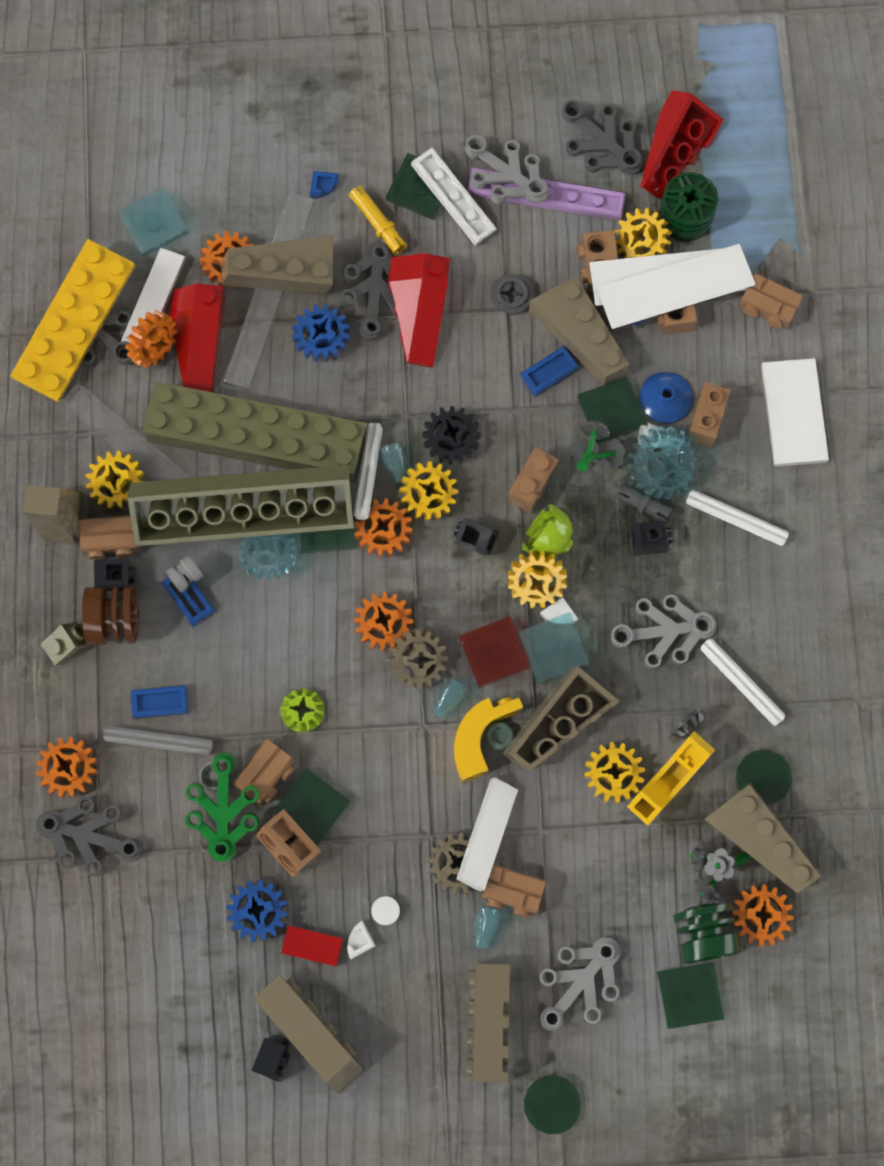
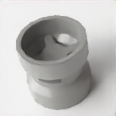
(184, 573)
(209, 778)

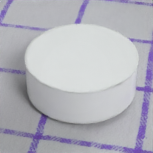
(385, 911)

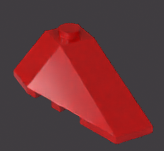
(680, 134)
(419, 297)
(198, 320)

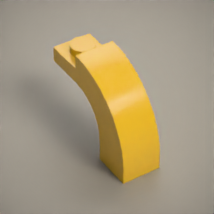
(467, 750)
(671, 778)

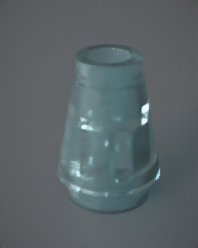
(395, 461)
(449, 697)
(485, 926)

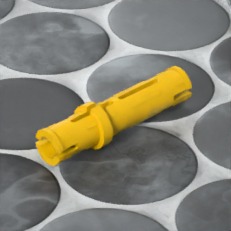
(384, 228)

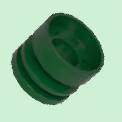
(689, 220)
(707, 933)

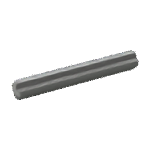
(158, 740)

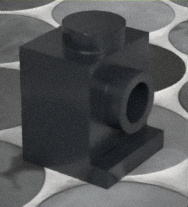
(464, 536)
(644, 544)
(107, 568)
(272, 1057)

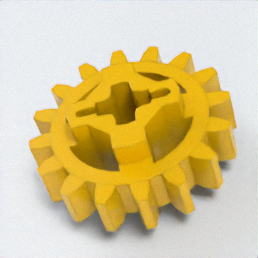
(648, 228)
(104, 481)
(418, 487)
(542, 569)
(601, 773)

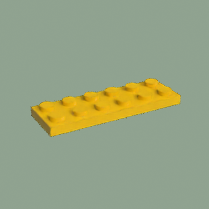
(72, 320)

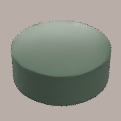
(499, 736)

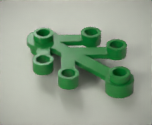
(222, 812)

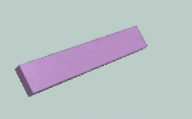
(565, 198)

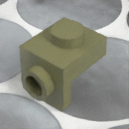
(64, 642)

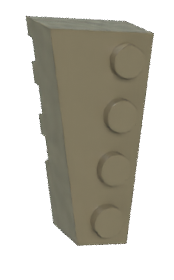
(282, 266)
(578, 326)
(54, 512)
(559, 718)
(760, 834)
(490, 1023)
(309, 1034)

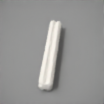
(367, 471)
(737, 517)
(743, 682)

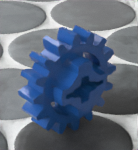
(318, 322)
(269, 908)

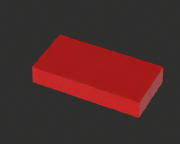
(312, 946)

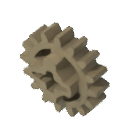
(417, 670)
(447, 871)

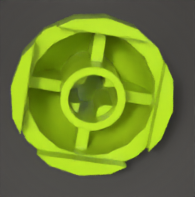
(550, 532)

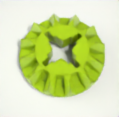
(310, 720)

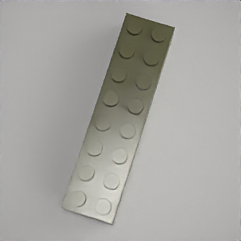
(251, 430)
(241, 505)

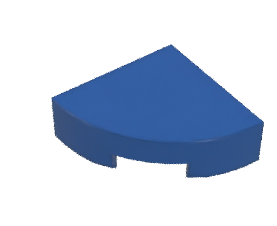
(323, 184)

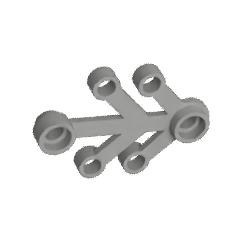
(507, 173)
(668, 630)
(583, 980)

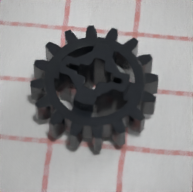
(461, 430)

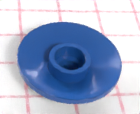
(665, 409)

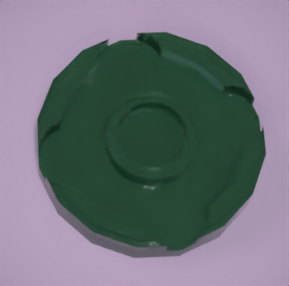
(767, 774)
(552, 1104)

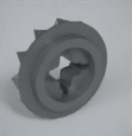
(503, 286)
(687, 725)

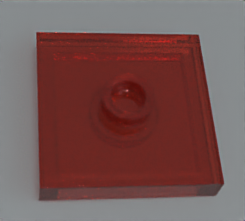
(494, 652)

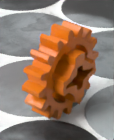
(215, 252)
(151, 338)
(374, 535)
(374, 626)
(58, 774)
(749, 914)

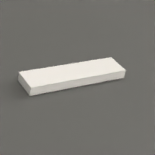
(453, 196)
(157, 287)
(487, 834)

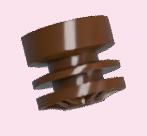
(108, 615)

